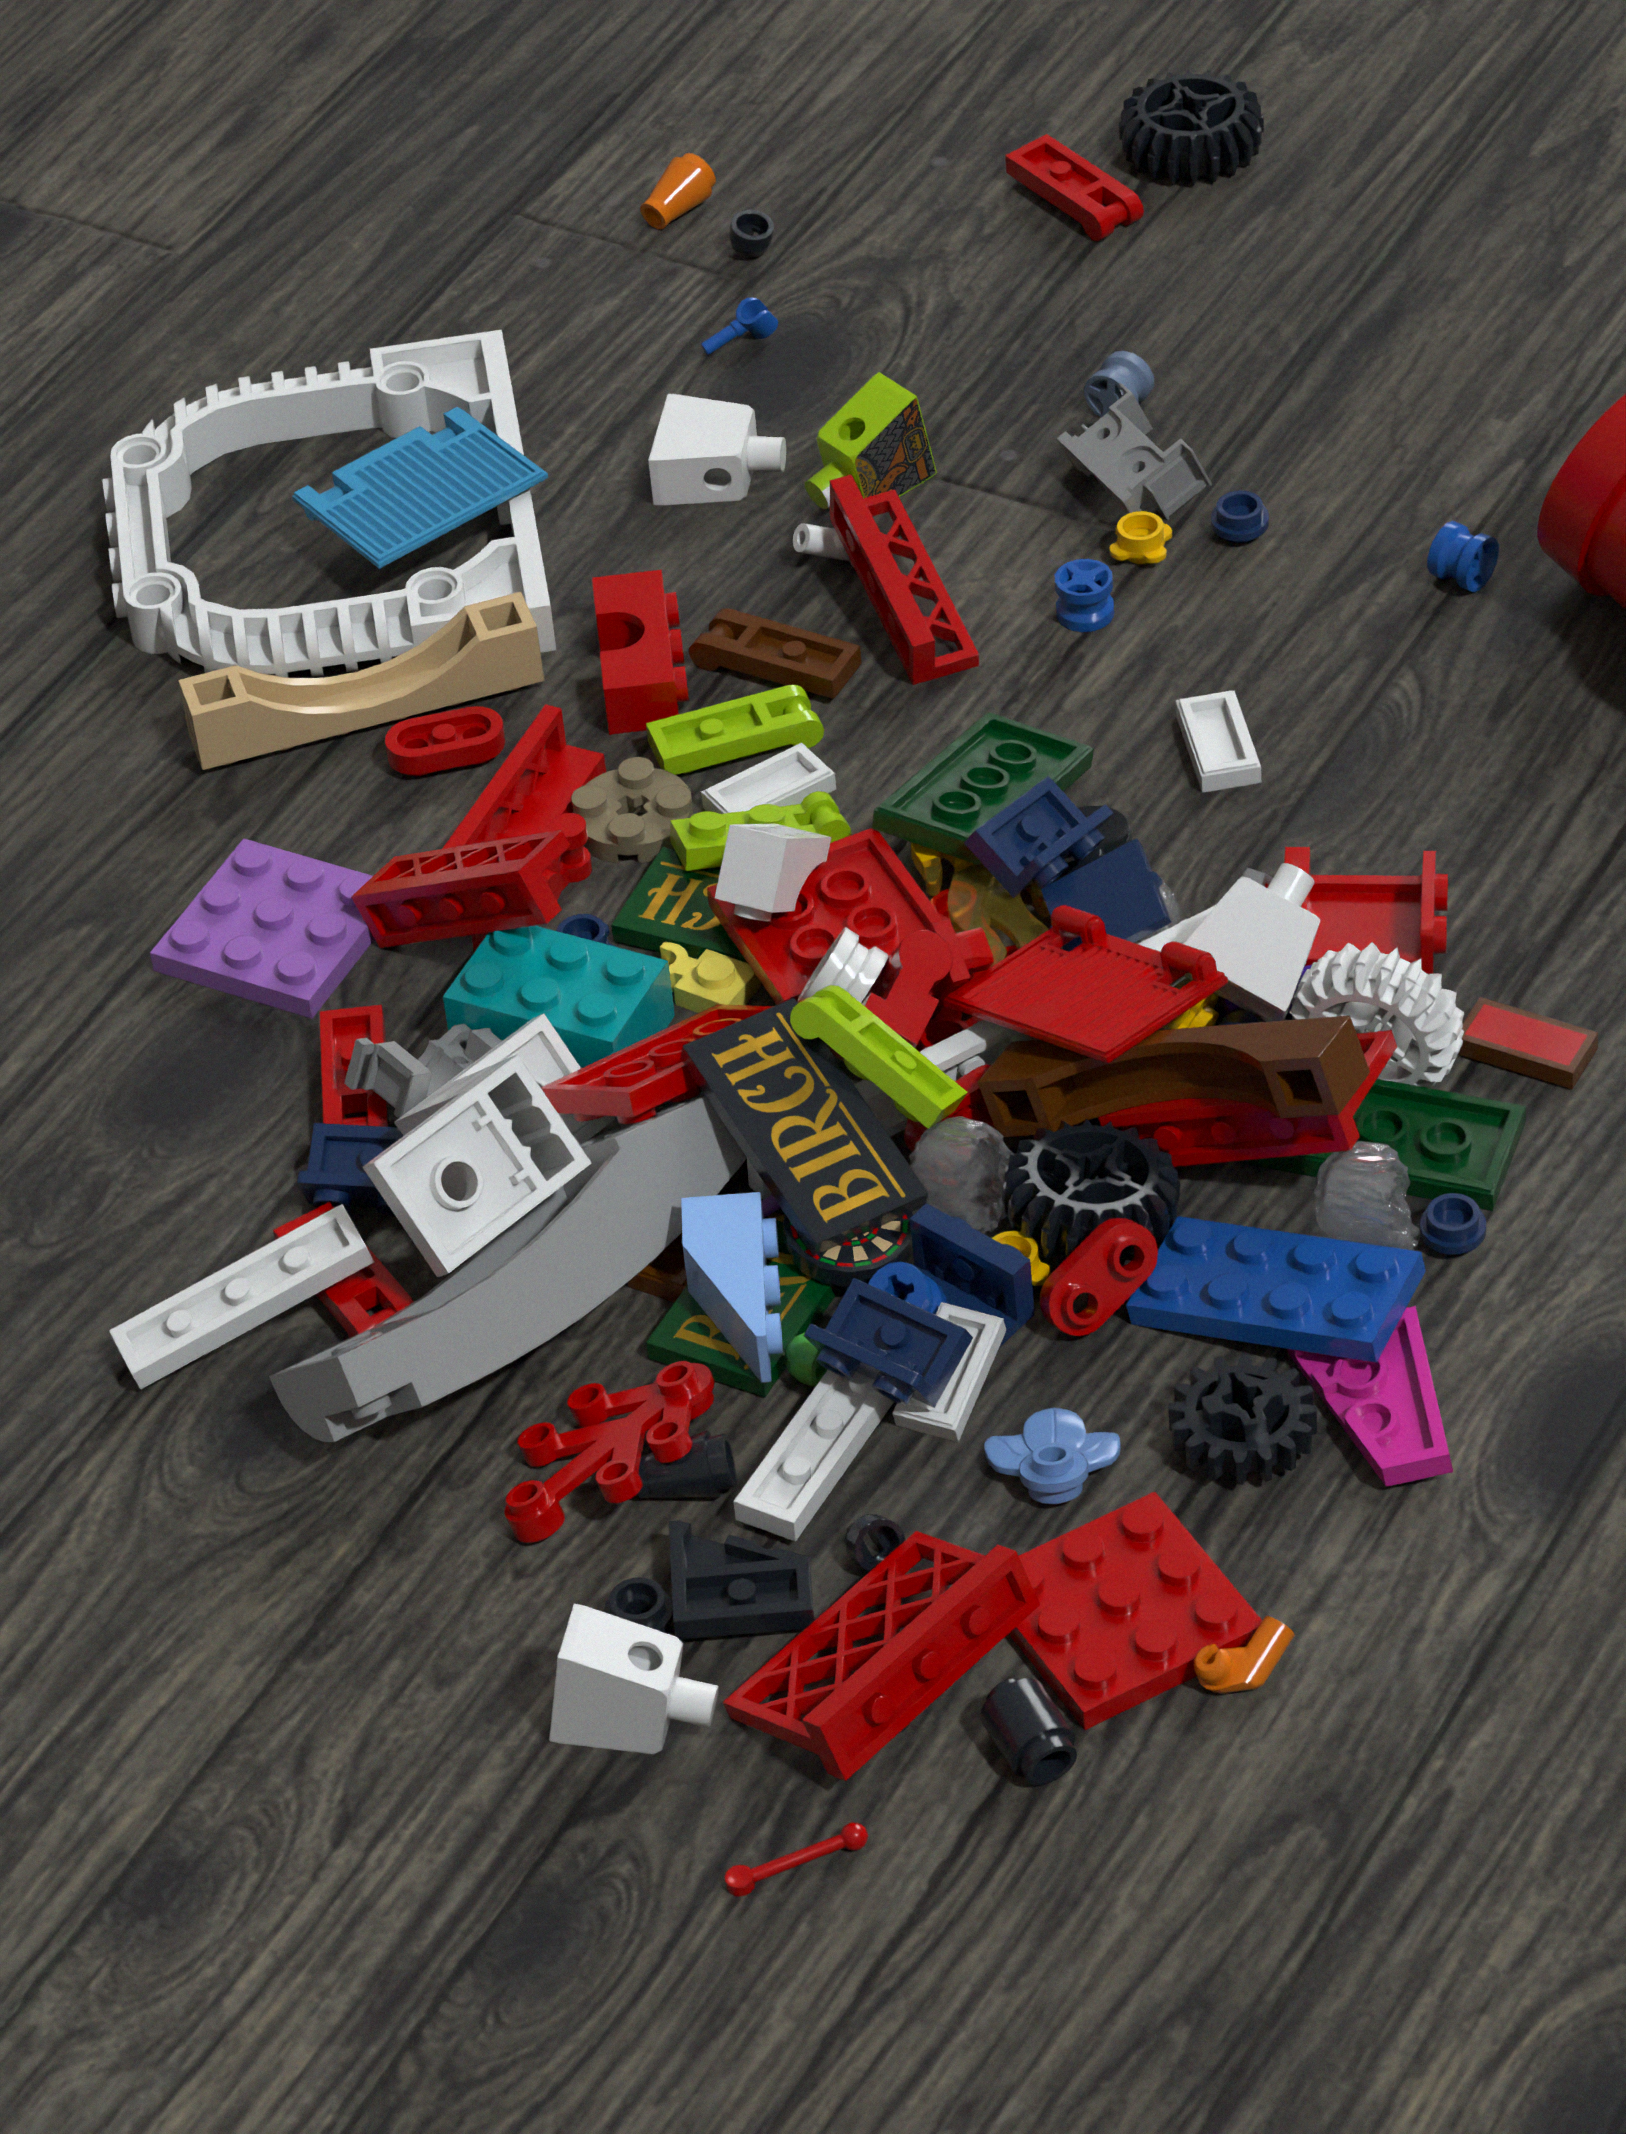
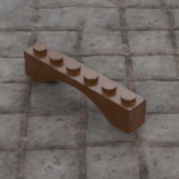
(1276, 1065)

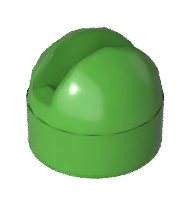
(803, 1362)

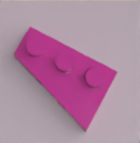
(1386, 1404)

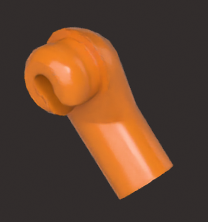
(1246, 1666)

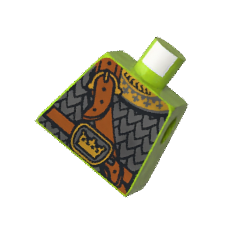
(877, 441)

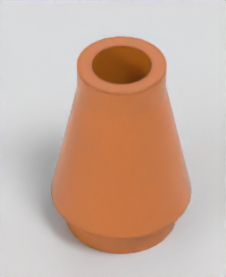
(681, 187)

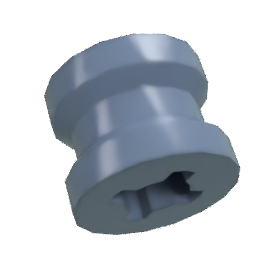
(1119, 367)

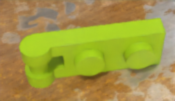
(734, 729)
(703, 837)
(878, 1054)

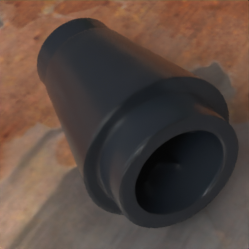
(700, 1473)

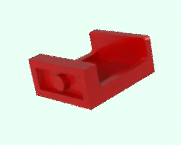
(1378, 910)

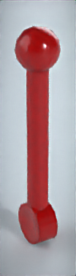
(741, 1879)

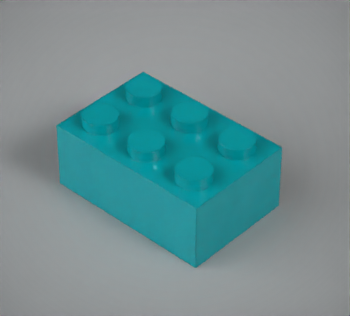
(587, 989)

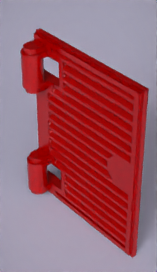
(1095, 996)

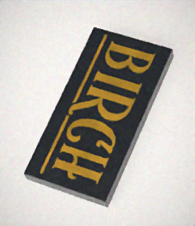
(804, 1128)

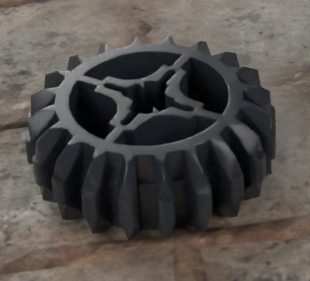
(1191, 127)
(1083, 1176)

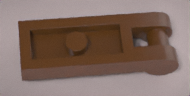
(776, 652)

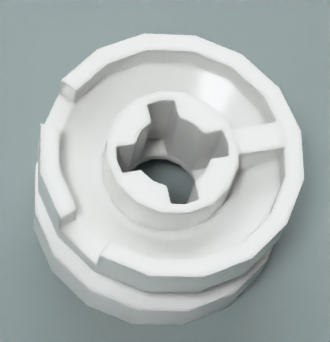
(847, 966)

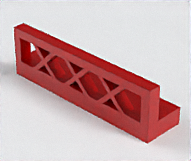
(891, 590)
(530, 784)
(462, 890)

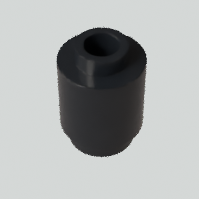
(1029, 1730)

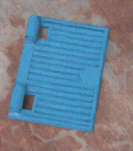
(419, 488)

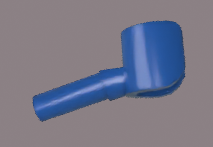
(751, 317)

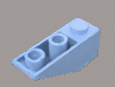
(728, 1272)

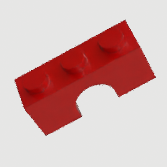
(639, 650)

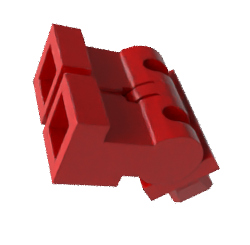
(923, 973)

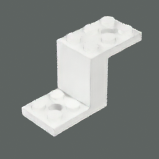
(484, 1148)

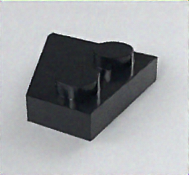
(736, 1586)

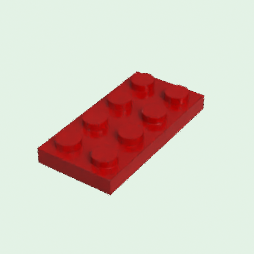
(642, 1074)

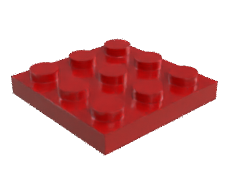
(856, 889)
(1126, 1610)

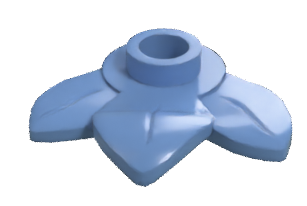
(1052, 1454)

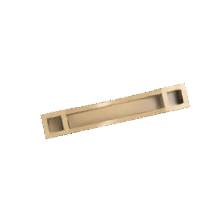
(475, 655)

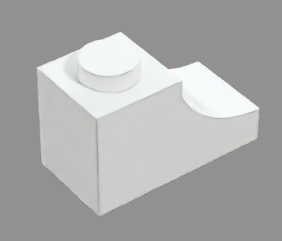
(767, 867)

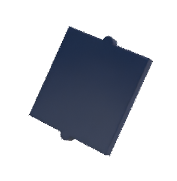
(1117, 890)

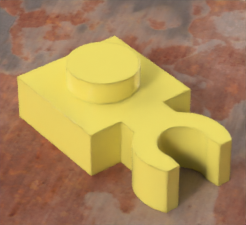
(709, 979)

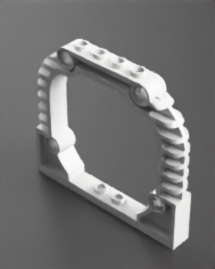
(401, 391)

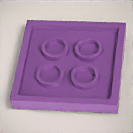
(269, 930)

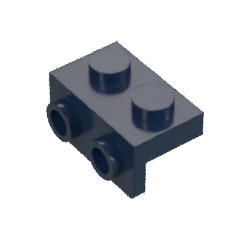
(1035, 836)
(337, 1164)
(972, 1268)
(892, 1343)

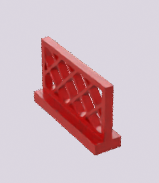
(1233, 1130)
(894, 1675)

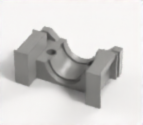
(1131, 464)
(408, 1081)

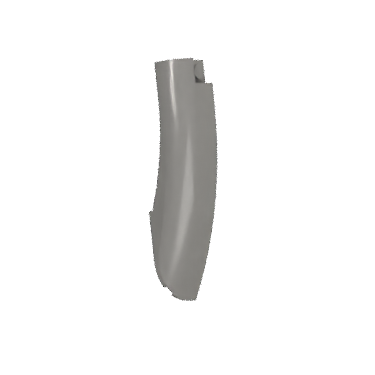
(525, 1280)

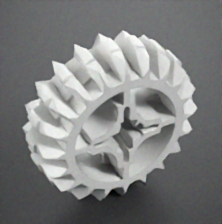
(1386, 995)

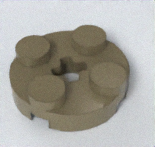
(614, 795)

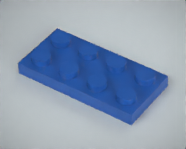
(1277, 1289)

